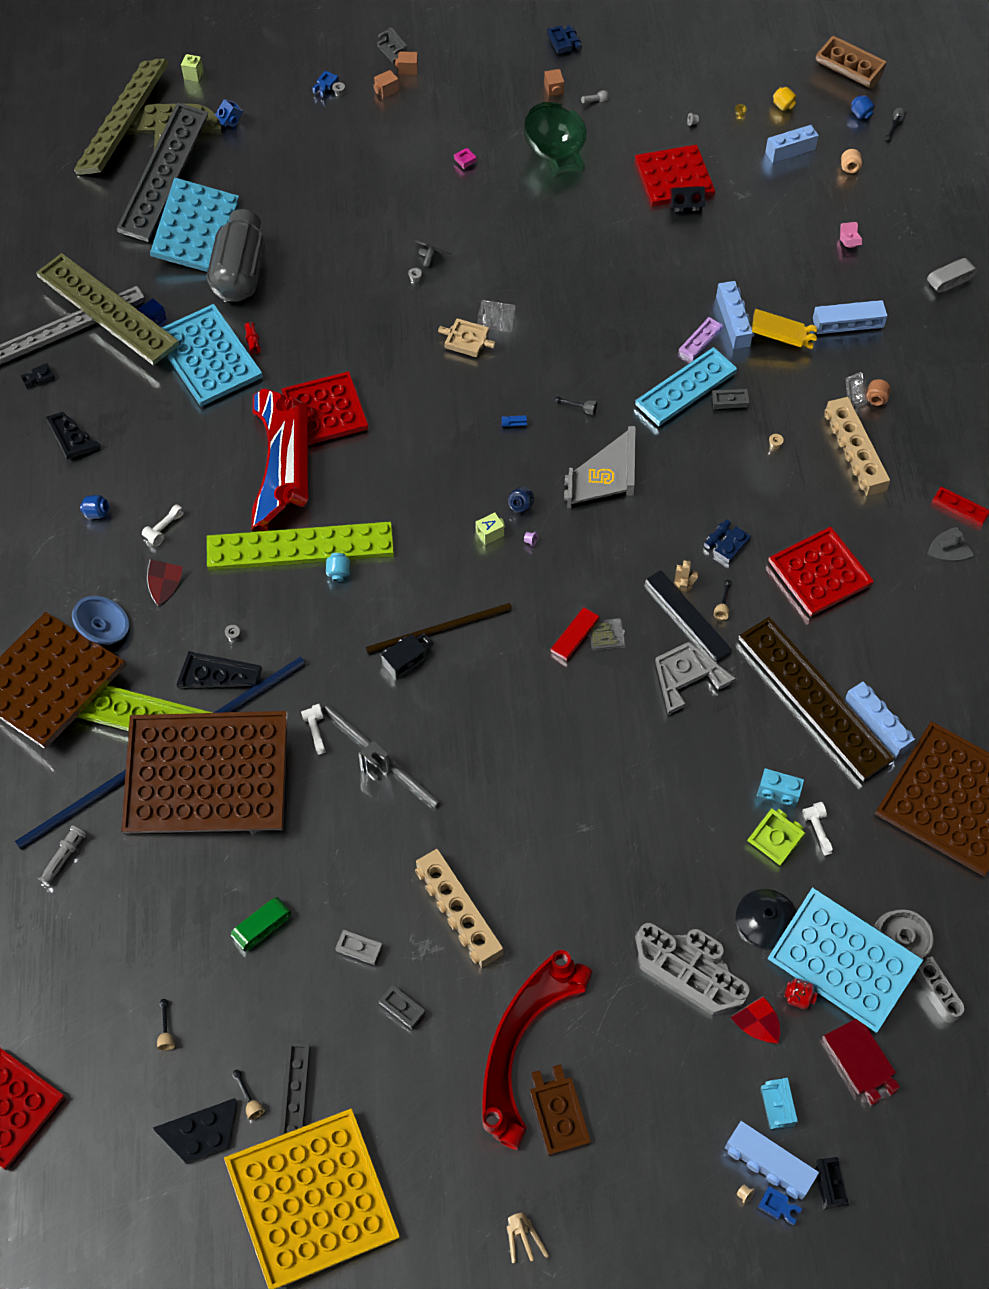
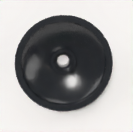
(755, 925)

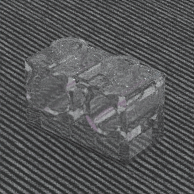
(497, 315)

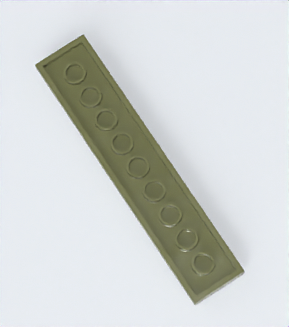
(121, 116)
(108, 309)

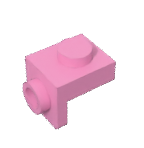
(849, 234)

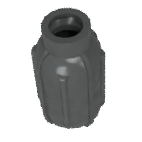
(236, 257)

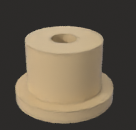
(776, 441)
(746, 1193)

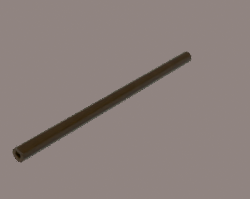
(442, 627)

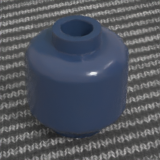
(521, 499)

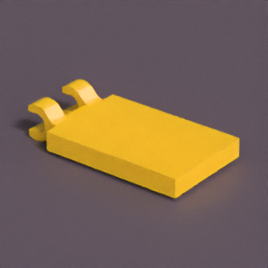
(783, 329)

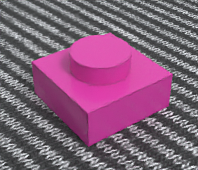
(465, 158)

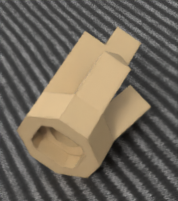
(684, 580)

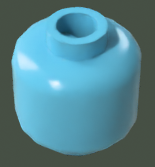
(337, 566)

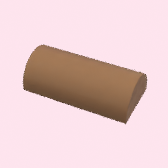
(851, 62)

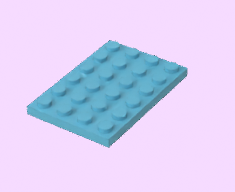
(191, 223)
(210, 356)
(845, 959)

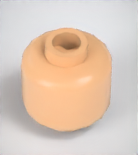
(851, 161)

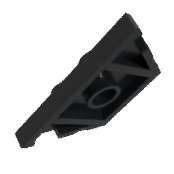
(200, 1132)

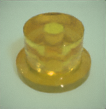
(740, 110)

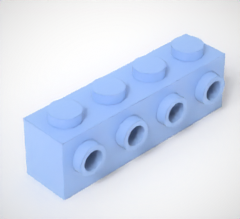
(734, 314)
(849, 317)
(879, 719)
(771, 1160)

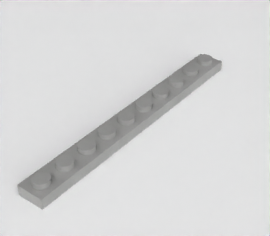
(58, 329)

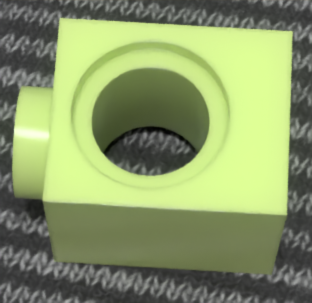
(192, 68)

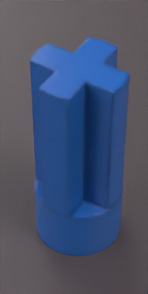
(513, 421)

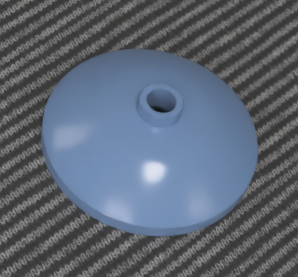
(100, 620)

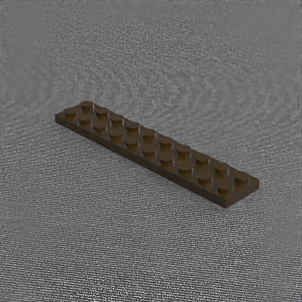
(816, 699)

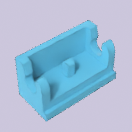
(779, 1104)

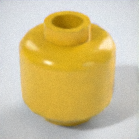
(784, 98)

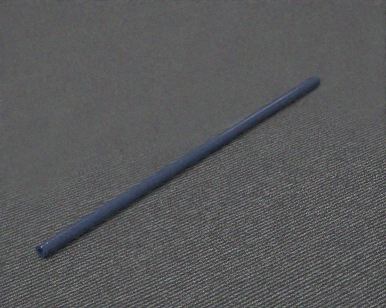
(120, 778)

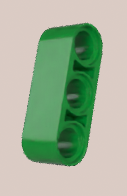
(261, 923)

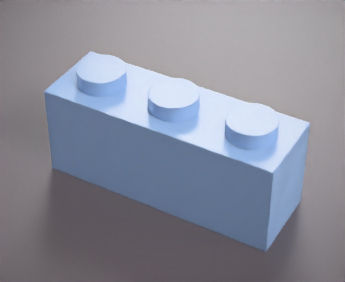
(791, 143)

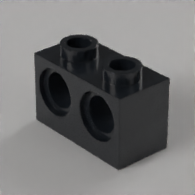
(687, 193)

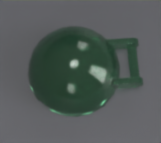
(555, 136)

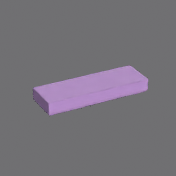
(700, 338)

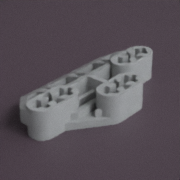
(690, 962)

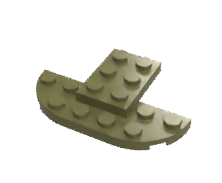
(154, 118)

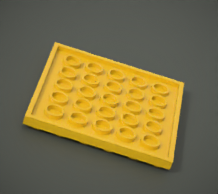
(311, 1199)

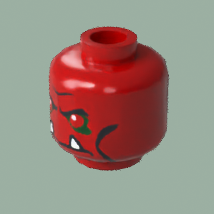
(800, 993)

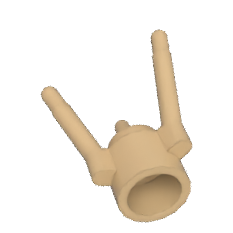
(519, 1225)

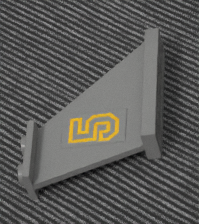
(605, 473)

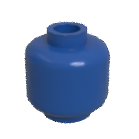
(862, 107)
(94, 507)

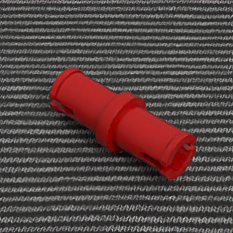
(252, 338)

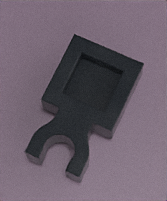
(40, 375)

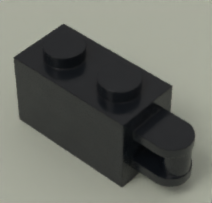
(406, 654)

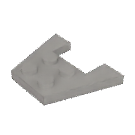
(684, 667)

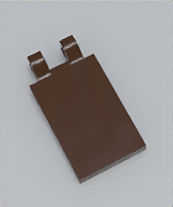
(558, 1112)

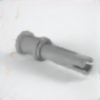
(67, 847)

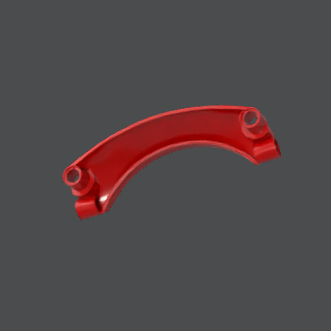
(541, 991)

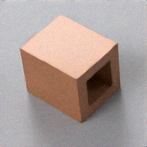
(407, 63)
(554, 82)
(386, 84)

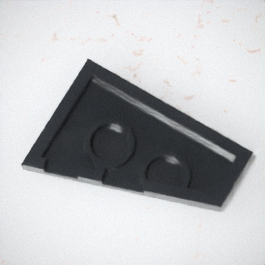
(70, 437)

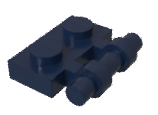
(560, 38)
(731, 545)

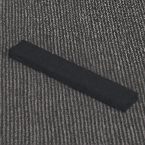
(688, 616)

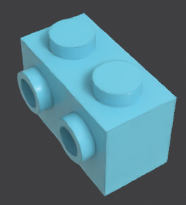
(780, 787)

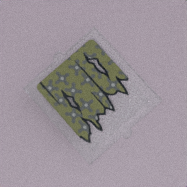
(607, 635)

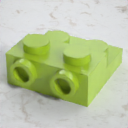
(777, 836)

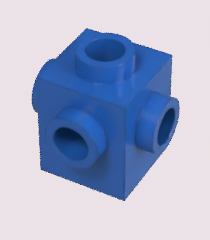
(229, 113)

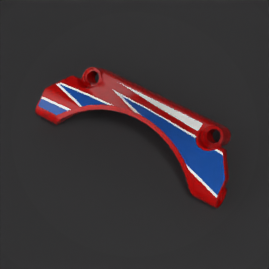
(287, 457)

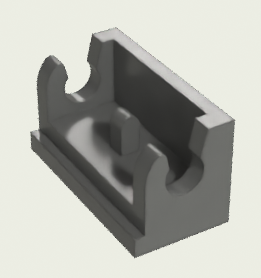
(391, 44)
(374, 758)

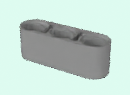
(952, 275)

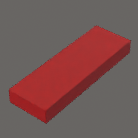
(961, 506)
(575, 634)

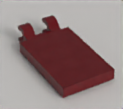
(861, 1060)

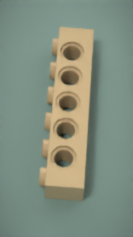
(857, 446)
(435, 863)

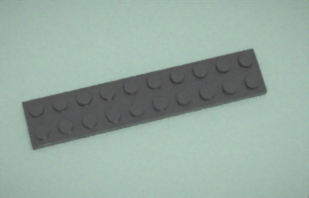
(165, 164)

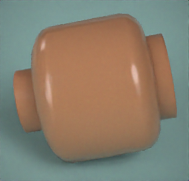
(878, 392)

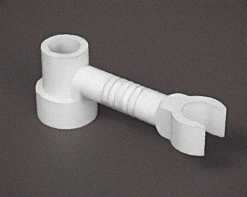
(154, 535)
(312, 715)
(815, 813)

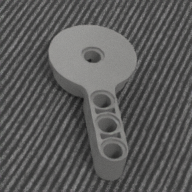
(922, 944)

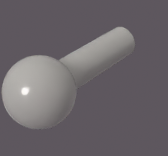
(602, 96)

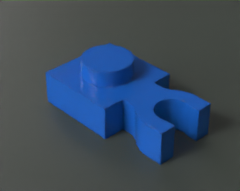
(325, 82)
(776, 1204)

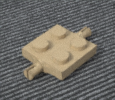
(466, 337)

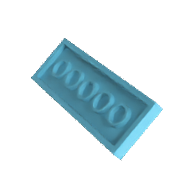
(686, 386)

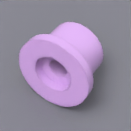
(531, 538)

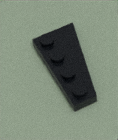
(212, 671)

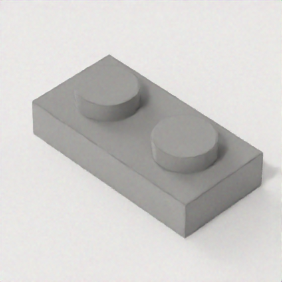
(358, 947)

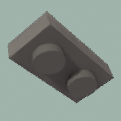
(730, 398)
(402, 1006)

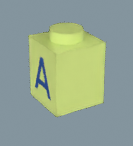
(490, 528)

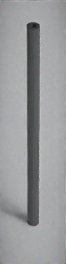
(393, 766)

